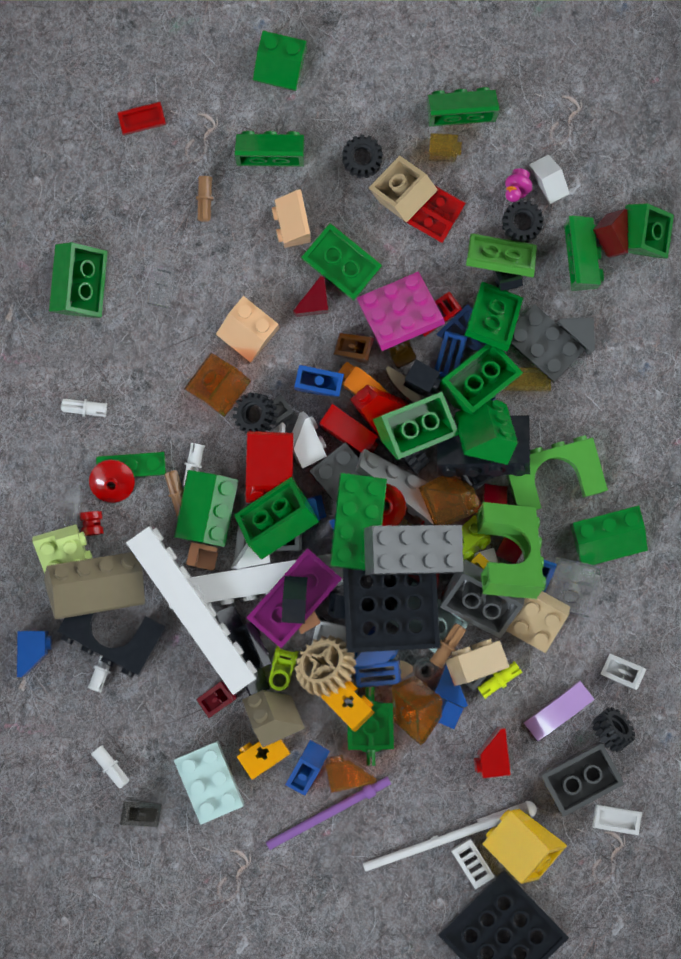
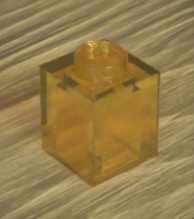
(444, 147)

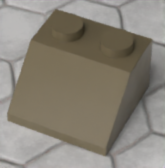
(272, 716)

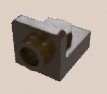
(402, 354)

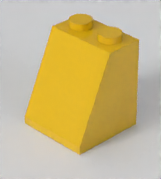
(523, 845)

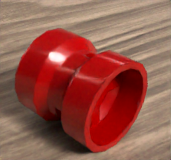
(91, 523)

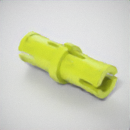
(499, 680)

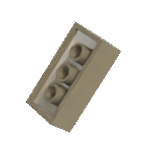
(94, 585)

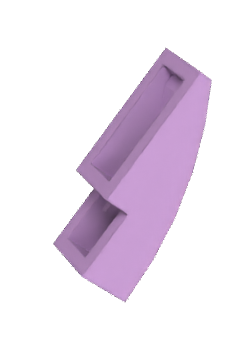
(559, 710)

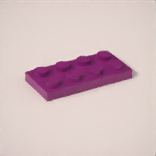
(268, 613)

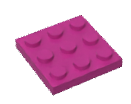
(400, 311)

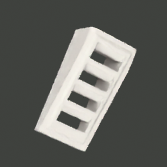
(461, 848)

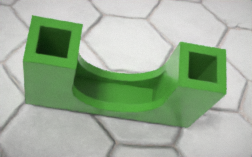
(580, 455)
(522, 527)

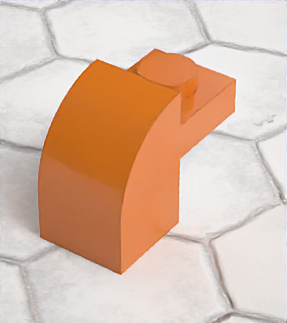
(357, 379)

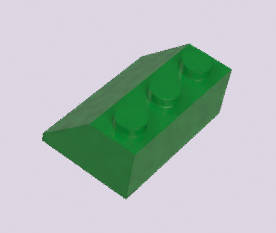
(462, 107)
(269, 149)
(582, 253)
(78, 280)
(479, 379)
(416, 426)
(487, 432)
(206, 508)
(276, 518)
(610, 536)

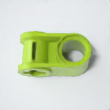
(283, 666)

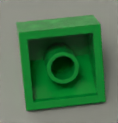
(279, 60)
(649, 230)

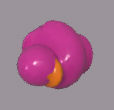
(518, 185)

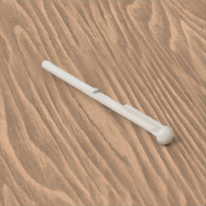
(483, 824)

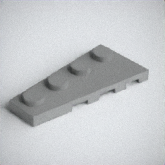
(407, 483)

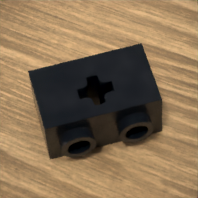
(423, 379)

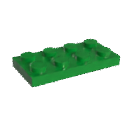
(358, 507)

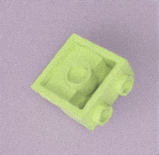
(61, 546)

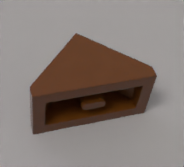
(354, 347)

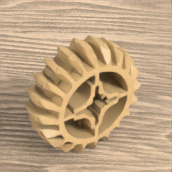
(325, 666)

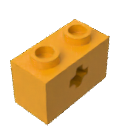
(354, 716)
(255, 766)

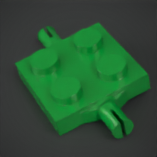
(376, 732)

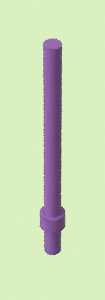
(367, 792)

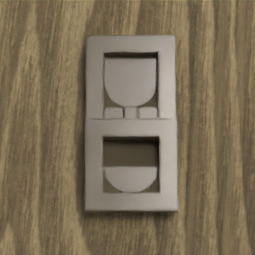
(398, 381)

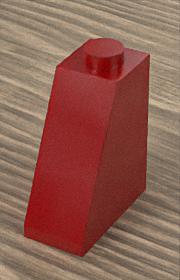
(375, 403)
(348, 430)

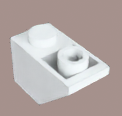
(307, 445)

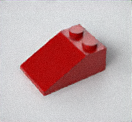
(267, 462)

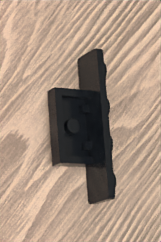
(249, 640)

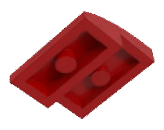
(438, 215)

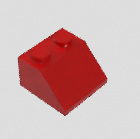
(493, 756)

